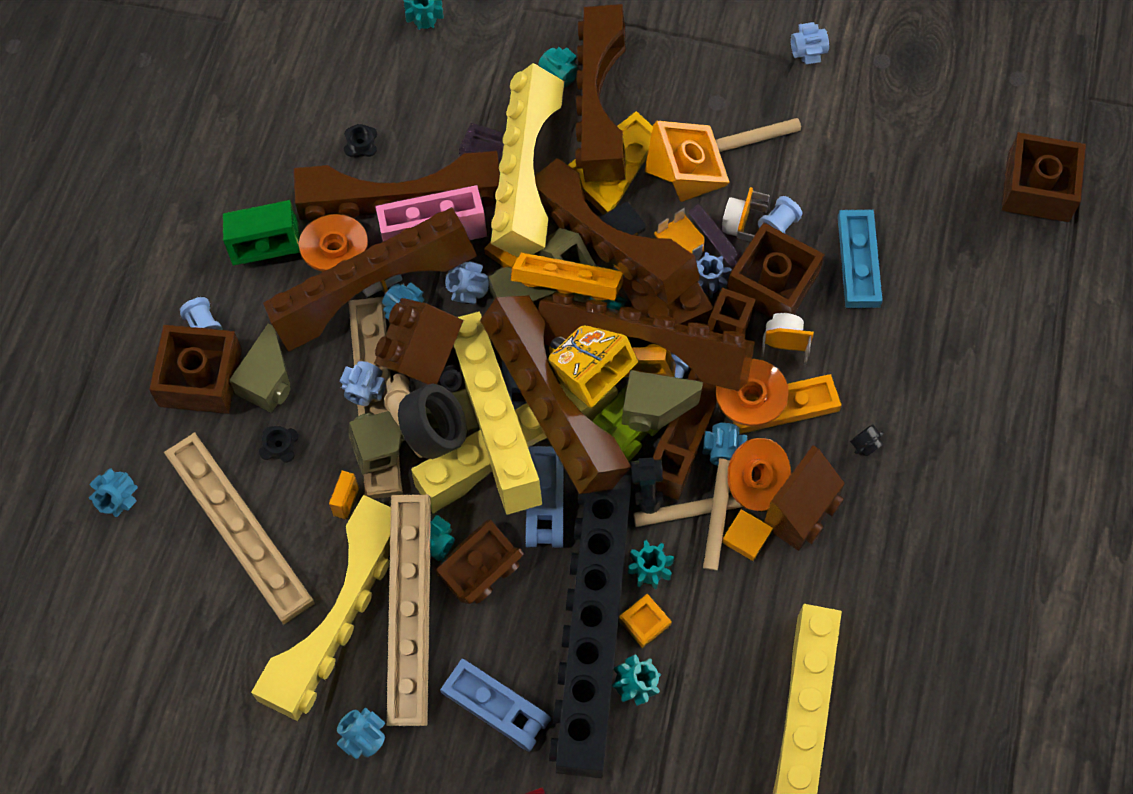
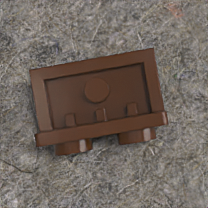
(478, 563)

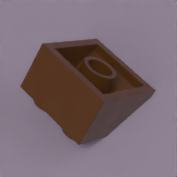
(805, 500)

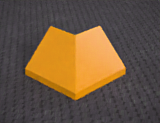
(686, 158)

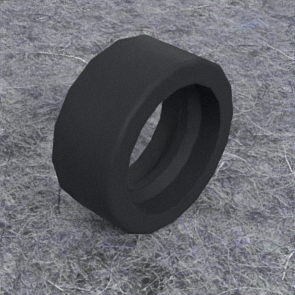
(416, 426)

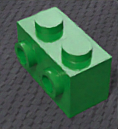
(261, 232)

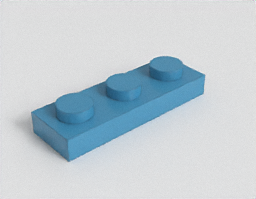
(859, 259)

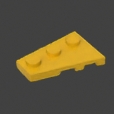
(607, 194)

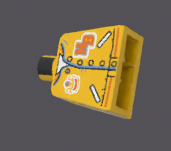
(591, 362)

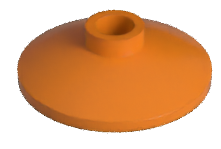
(331, 233)
(765, 383)
(770, 469)

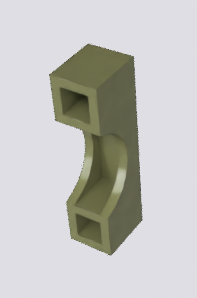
(379, 438)

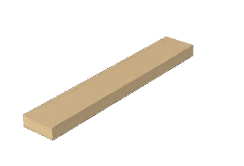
(367, 328)
(239, 528)
(409, 611)

